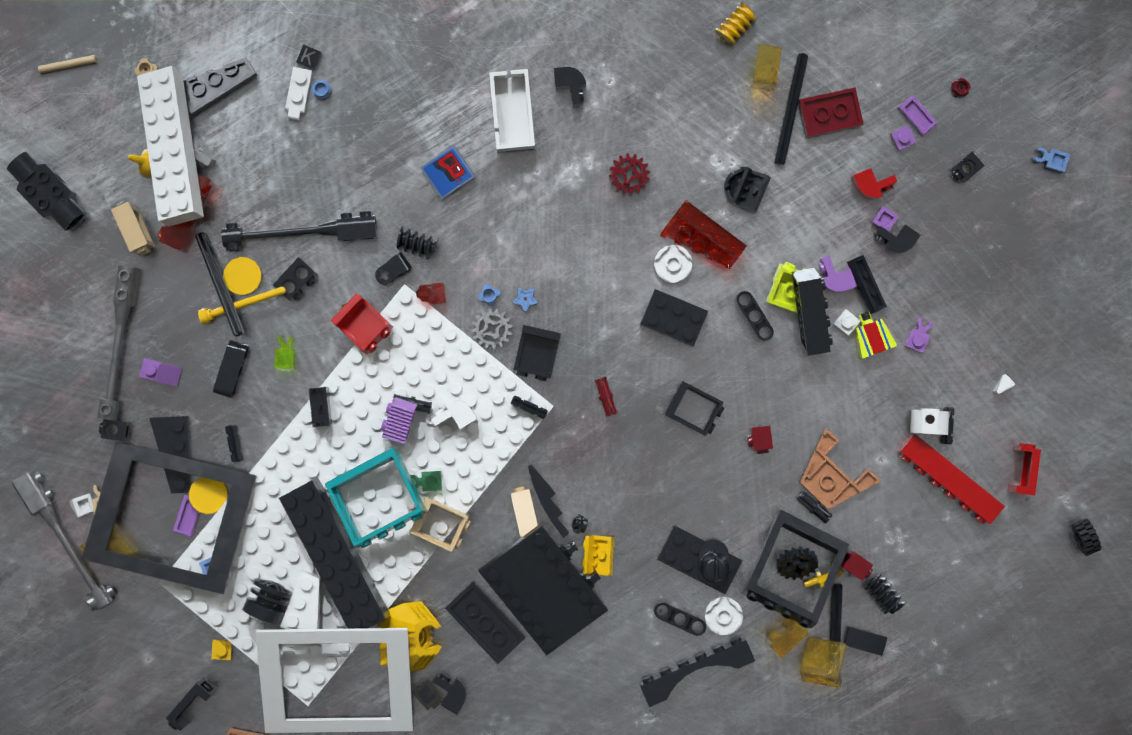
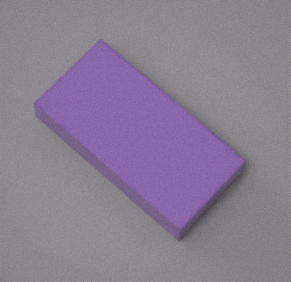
(917, 115)
(186, 518)

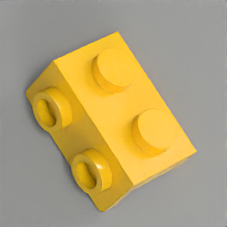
(598, 554)

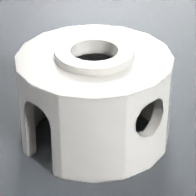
(919, 425)

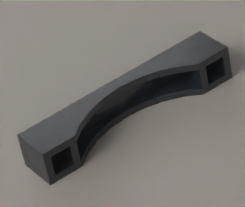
(734, 655)

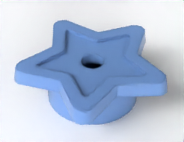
(530, 299)

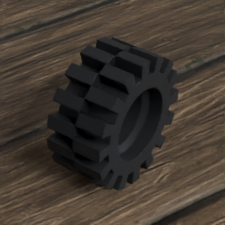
(1086, 537)

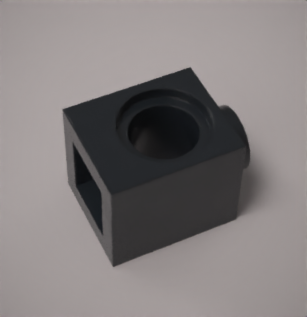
(974, 163)
(122, 433)

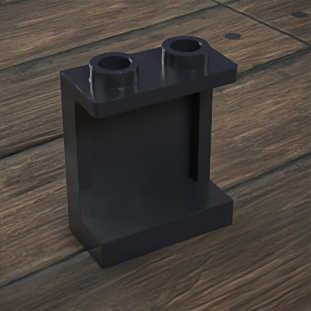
(536, 352)
(201, 688)

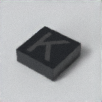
(308, 57)

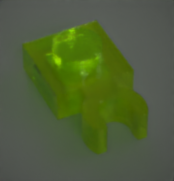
(284, 356)

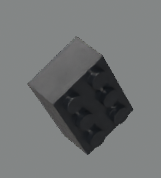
(673, 318)

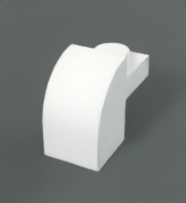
(458, 410)

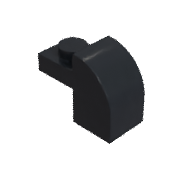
(570, 78)
(898, 243)
(456, 692)

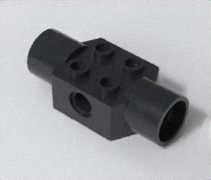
(46, 191)

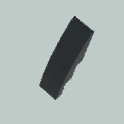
(544, 494)

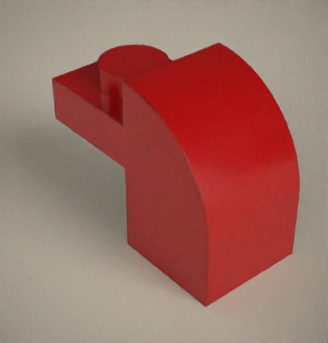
(868, 187)

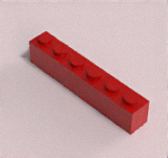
(950, 478)

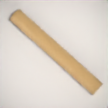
(67, 64)

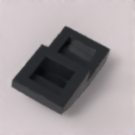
(865, 640)

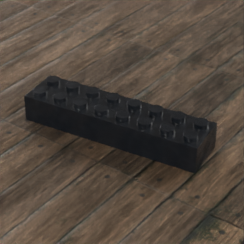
(334, 556)

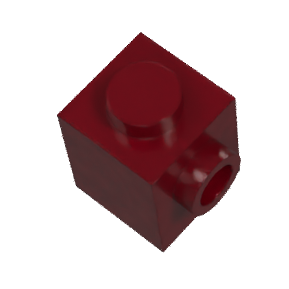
(760, 439)

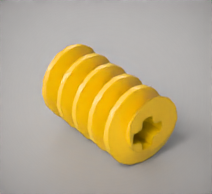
(736, 24)

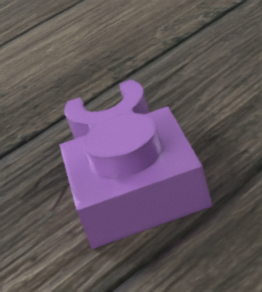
(918, 338)

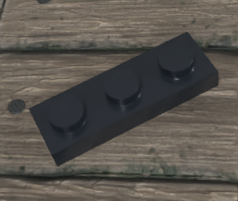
(866, 284)

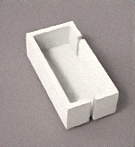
(512, 110)

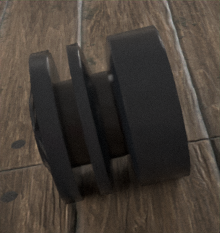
(268, 599)

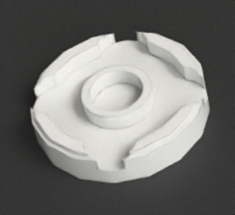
(673, 263)
(723, 616)

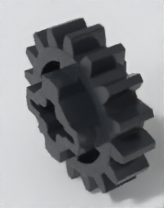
(797, 563)

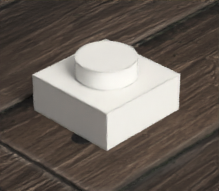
(846, 322)

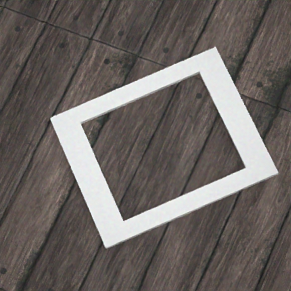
(272, 685)

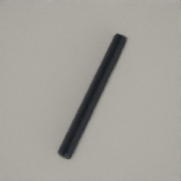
(791, 108)
(219, 284)

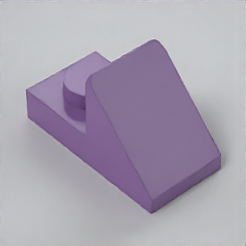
(160, 372)

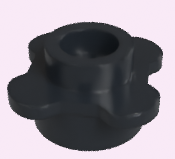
(579, 524)

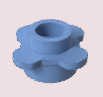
(488, 289)

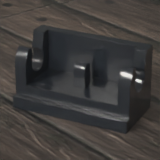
(320, 407)

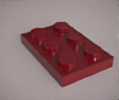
(831, 112)

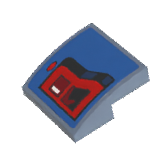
(448, 172)

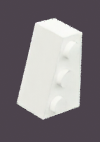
(304, 605)

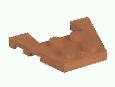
(827, 480)

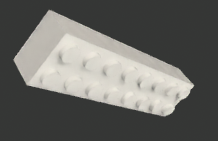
(170, 146)

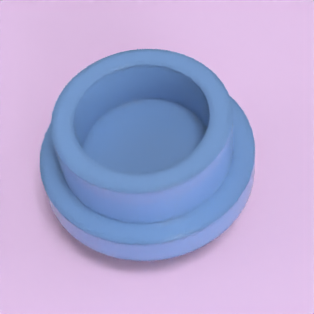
(321, 89)

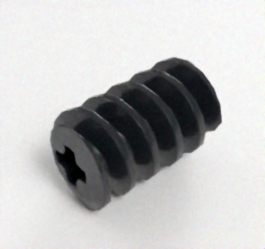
(416, 243)
(884, 595)

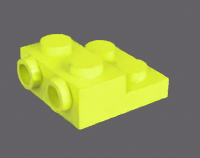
(782, 289)

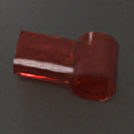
(431, 293)

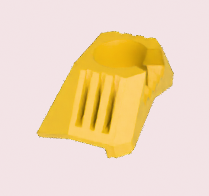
(419, 623)

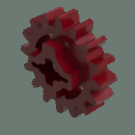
(638, 176)

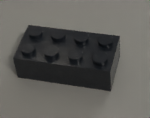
(811, 311)

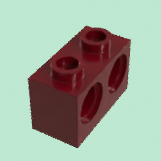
(857, 565)

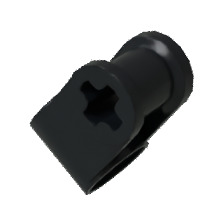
(395, 267)

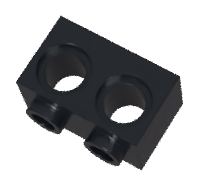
(291, 276)

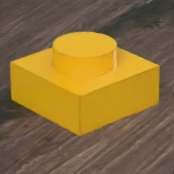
(221, 649)

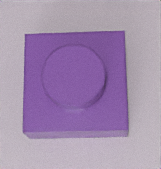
(903, 138)
(885, 218)

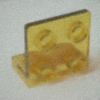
(786, 637)
(823, 662)

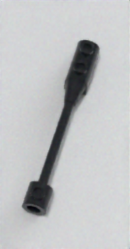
(346, 228)

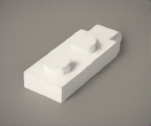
(298, 93)

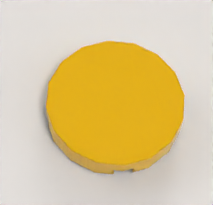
(242, 276)
(207, 495)

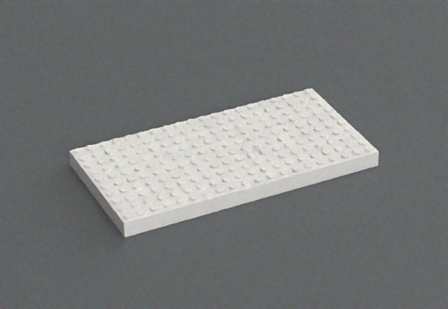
(418, 359)

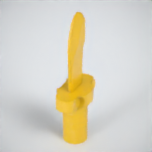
(820, 579)

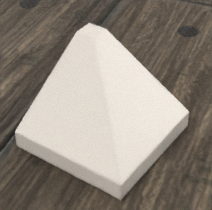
(1004, 384)
(82, 505)

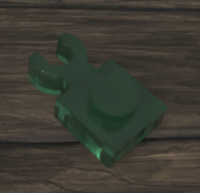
(429, 481)

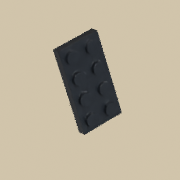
(682, 554)
(485, 622)

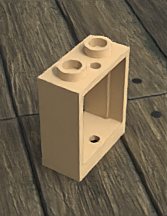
(133, 228)
(415, 530)

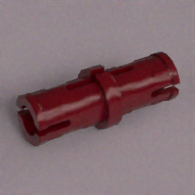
(606, 396)

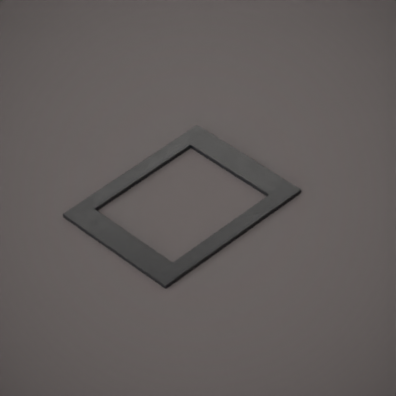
(227, 537)

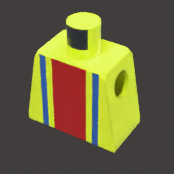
(872, 336)

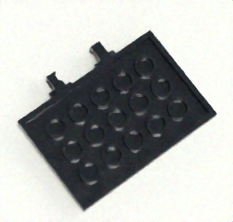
(544, 588)

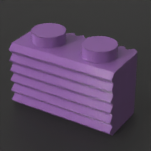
(399, 420)

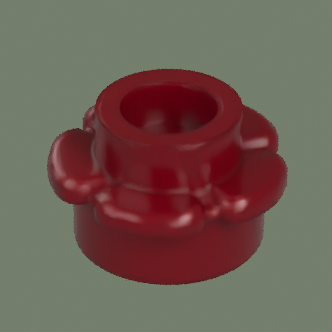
(961, 82)

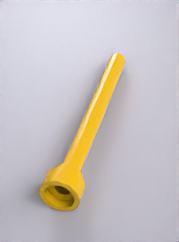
(207, 315)

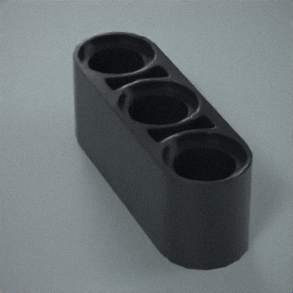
(753, 306)
(230, 369)
(686, 625)

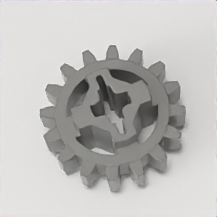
(480, 334)

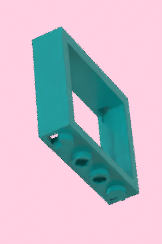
(361, 470)

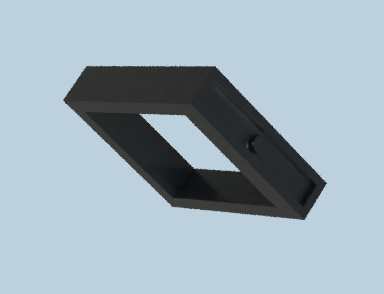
(774, 602)

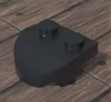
(746, 187)

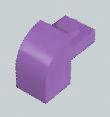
(834, 281)

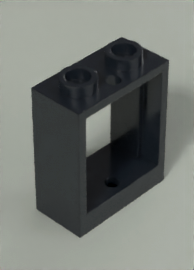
(717, 411)

